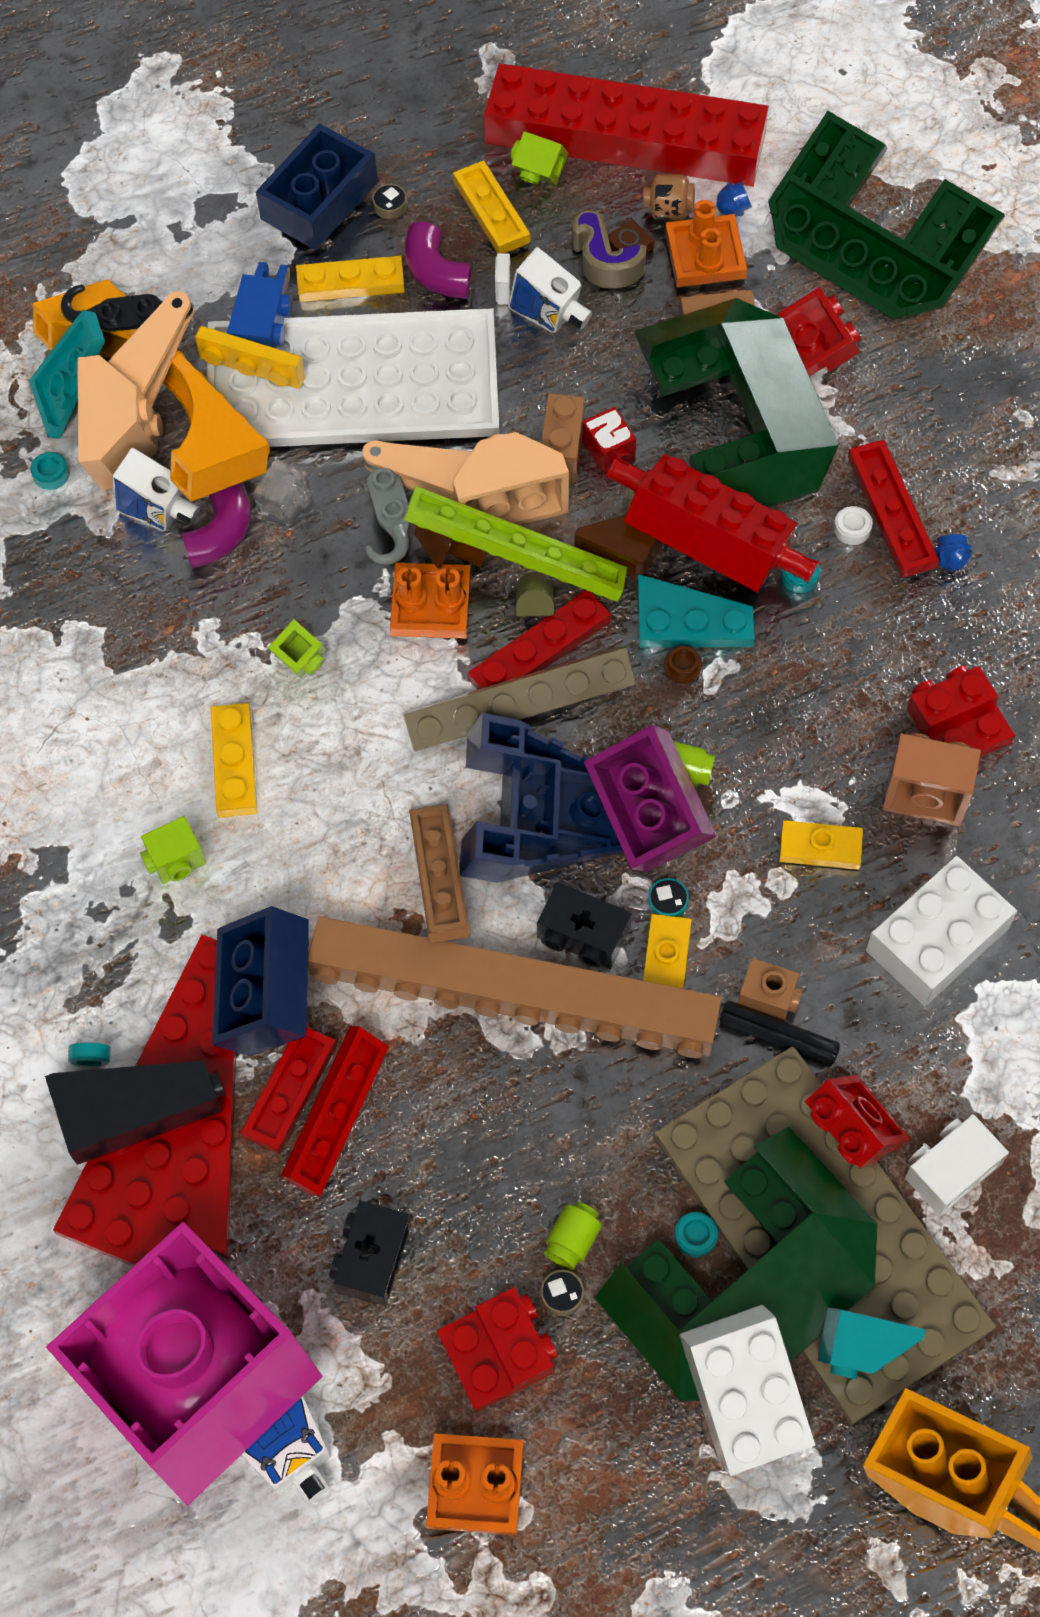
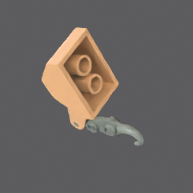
(501, 477)

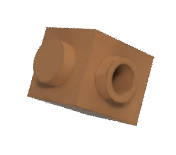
(770, 989)

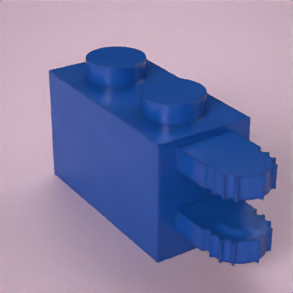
(262, 307)

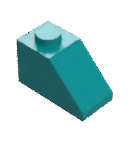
(863, 1342)

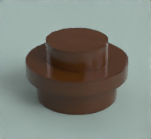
(683, 665)

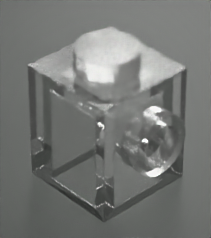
(283, 492)

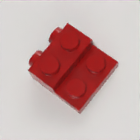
(819, 331)
(961, 711)
(856, 1120)
(498, 1349)

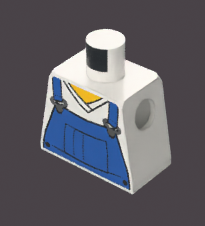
(547, 294)
(148, 495)
(291, 1454)

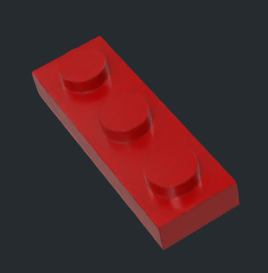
(288, 1090)

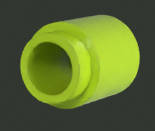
(697, 763)
(572, 1235)

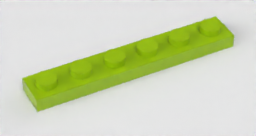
(516, 543)

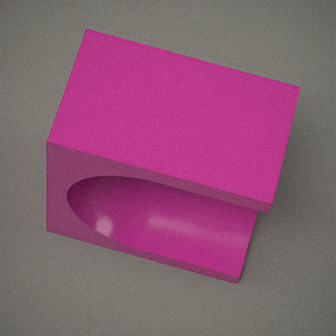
(185, 1362)

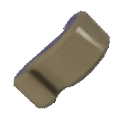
(599, 263)

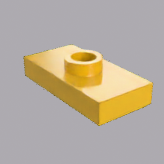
(821, 845)
(667, 950)

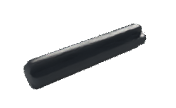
(779, 1032)

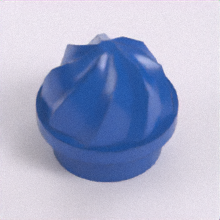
(733, 199)
(953, 551)

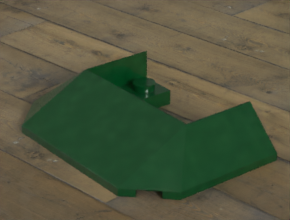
(857, 254)
(753, 347)
(819, 1262)

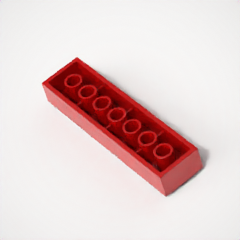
(628, 123)

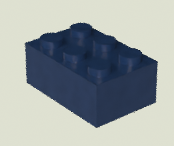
(317, 186)
(261, 982)

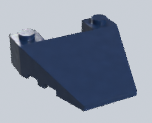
(547, 805)

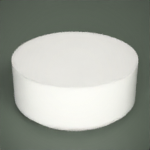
(853, 525)

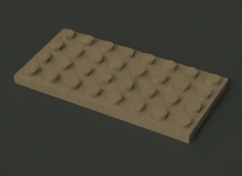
(912, 1274)

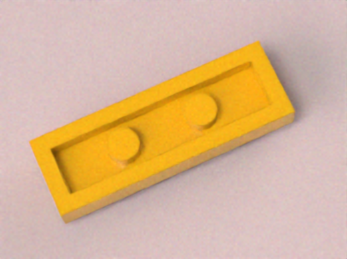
(491, 207)
(350, 278)
(250, 357)
(233, 760)

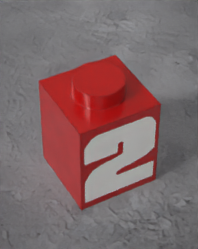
(608, 437)

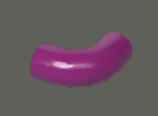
(432, 269)
(225, 529)

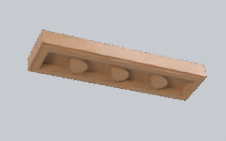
(439, 873)

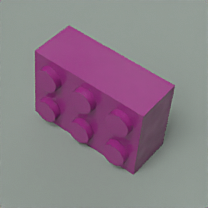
(649, 799)

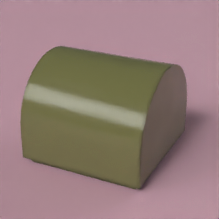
(534, 595)

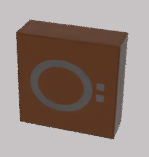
(630, 235)

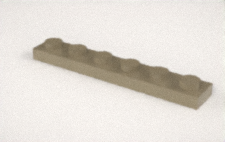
(520, 697)

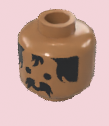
(670, 197)

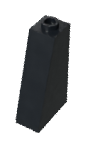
(128, 1105)

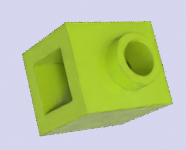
(538, 159)
(298, 650)
(172, 851)

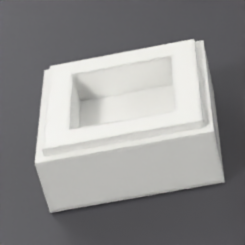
(502, 279)

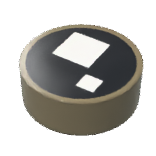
(390, 201)
(562, 1292)

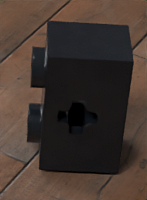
(569, 911)
(373, 1278)

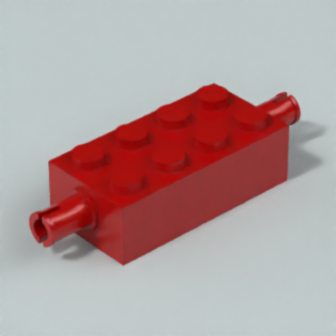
(711, 521)

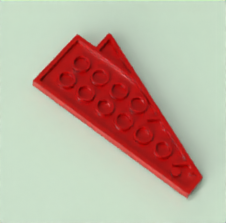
(184, 1175)

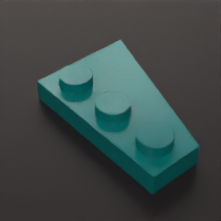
(57, 377)
(686, 617)

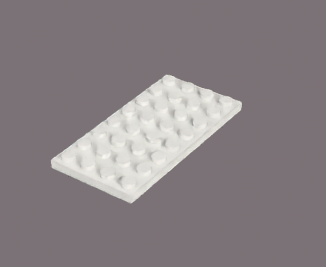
(375, 379)

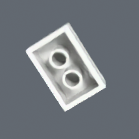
(940, 930)
(747, 1389)

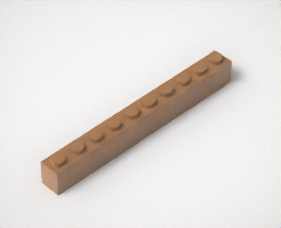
(514, 987)

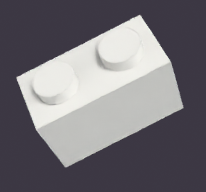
(955, 1163)

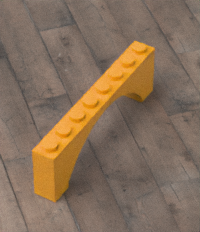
(220, 441)

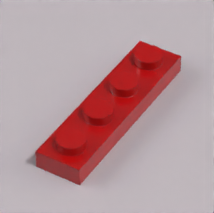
(893, 508)
(543, 642)
(334, 1111)

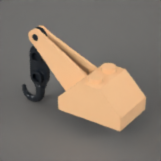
(120, 393)

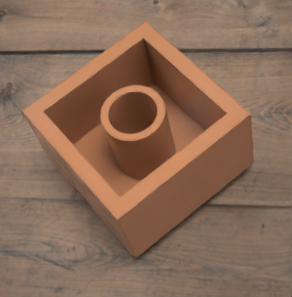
(931, 779)

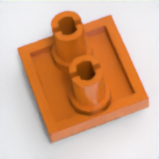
(705, 247)
(430, 600)
(475, 1484)

